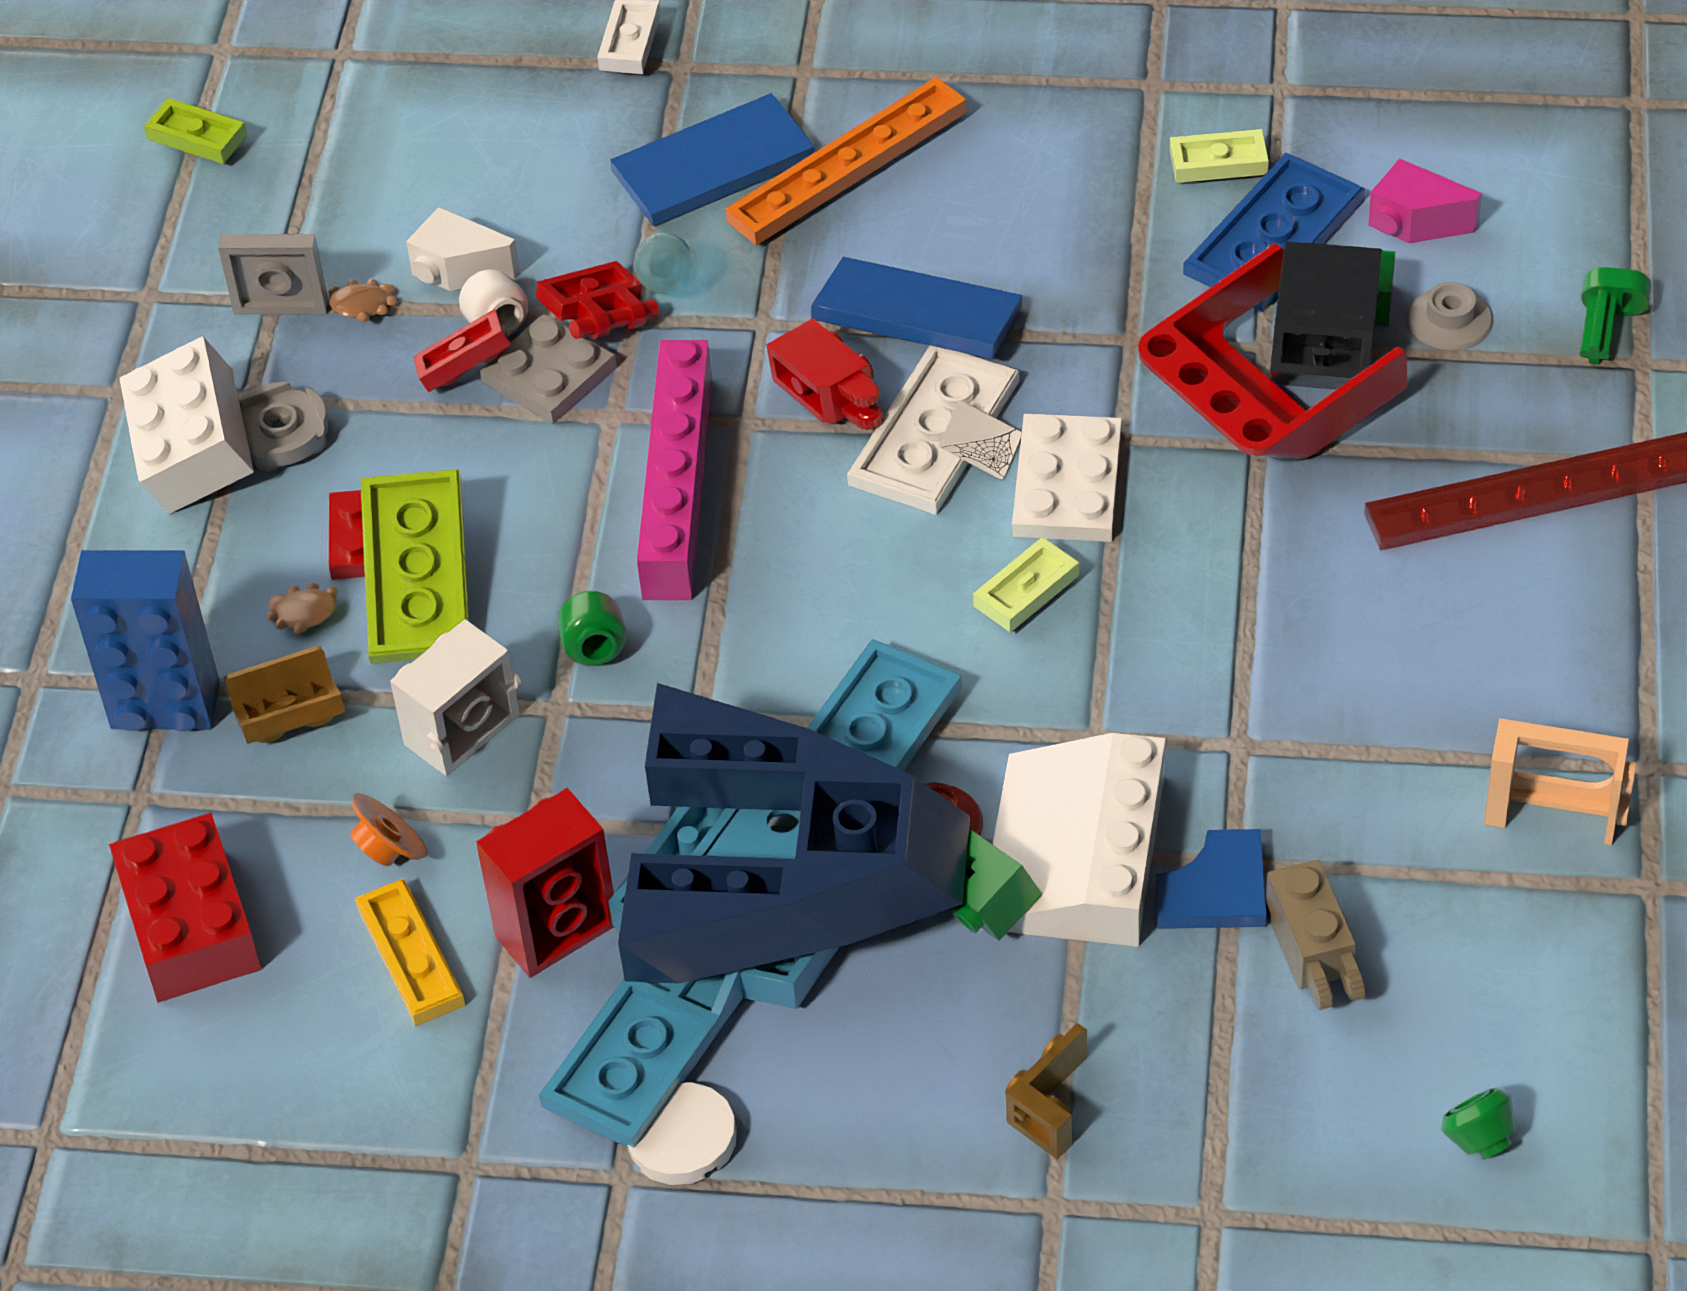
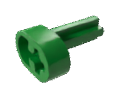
(1608, 294)

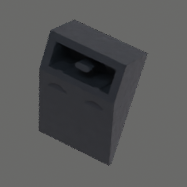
(1324, 314)

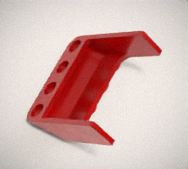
(1233, 394)

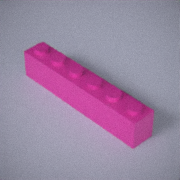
(675, 470)

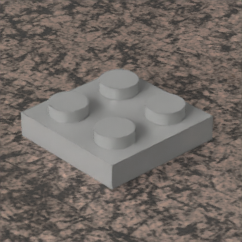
(273, 273)
(548, 369)

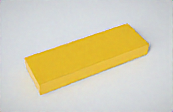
(409, 952)

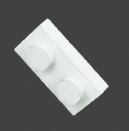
(629, 36)

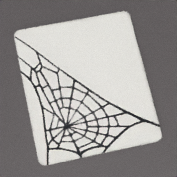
(980, 439)

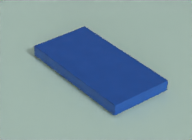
(712, 159)
(1287, 204)
(917, 307)

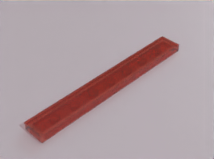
(1528, 491)

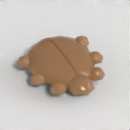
(362, 299)
(302, 607)

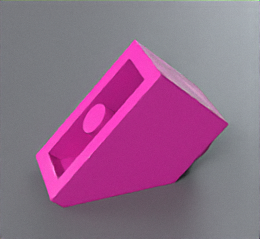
(1422, 205)

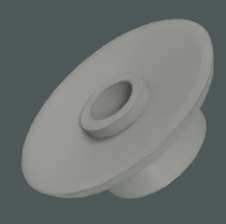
(1449, 317)

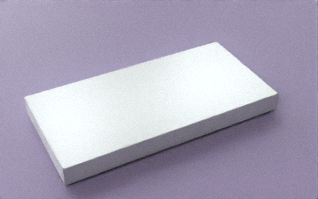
(904, 452)

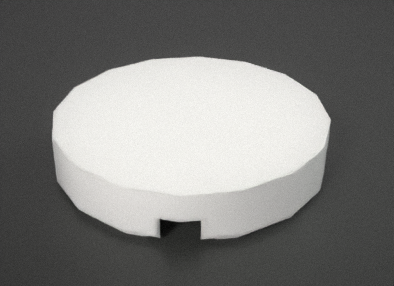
(687, 1137)

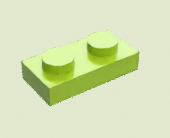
(195, 130)

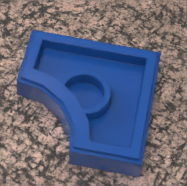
(1218, 887)

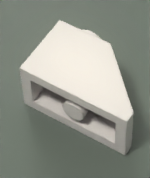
(453, 249)

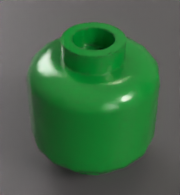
(591, 628)

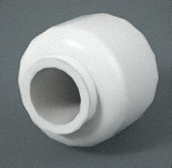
(497, 291)

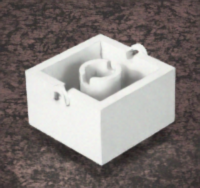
(455, 697)

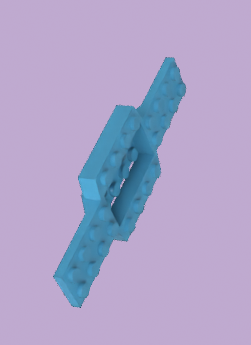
(657, 1032)

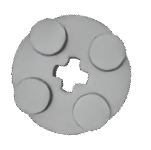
(289, 444)

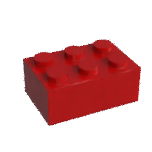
(547, 881)
(184, 907)

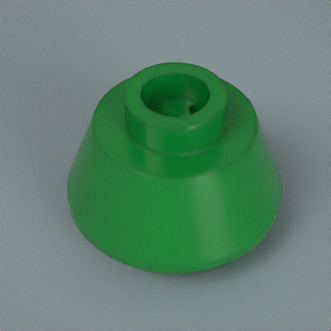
(1481, 1123)

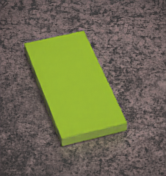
(413, 561)

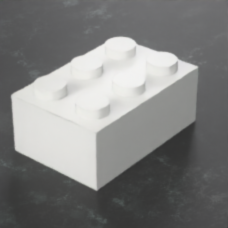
(186, 425)

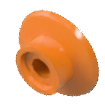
(384, 833)

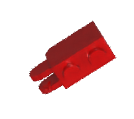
(825, 375)

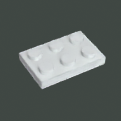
(1067, 477)

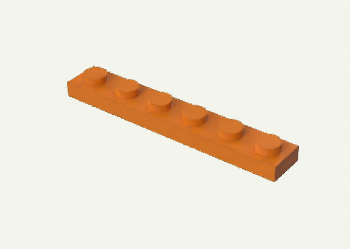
(845, 161)

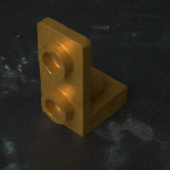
(1028, 1096)

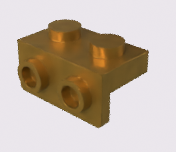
(284, 695)

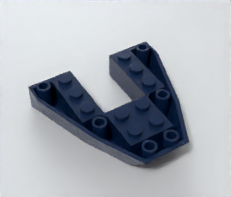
(867, 857)

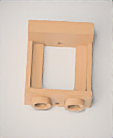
(1553, 792)

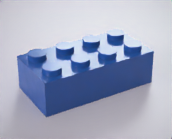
(146, 639)

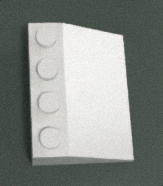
(1085, 833)

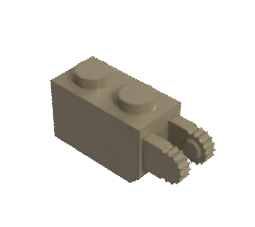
(1313, 932)

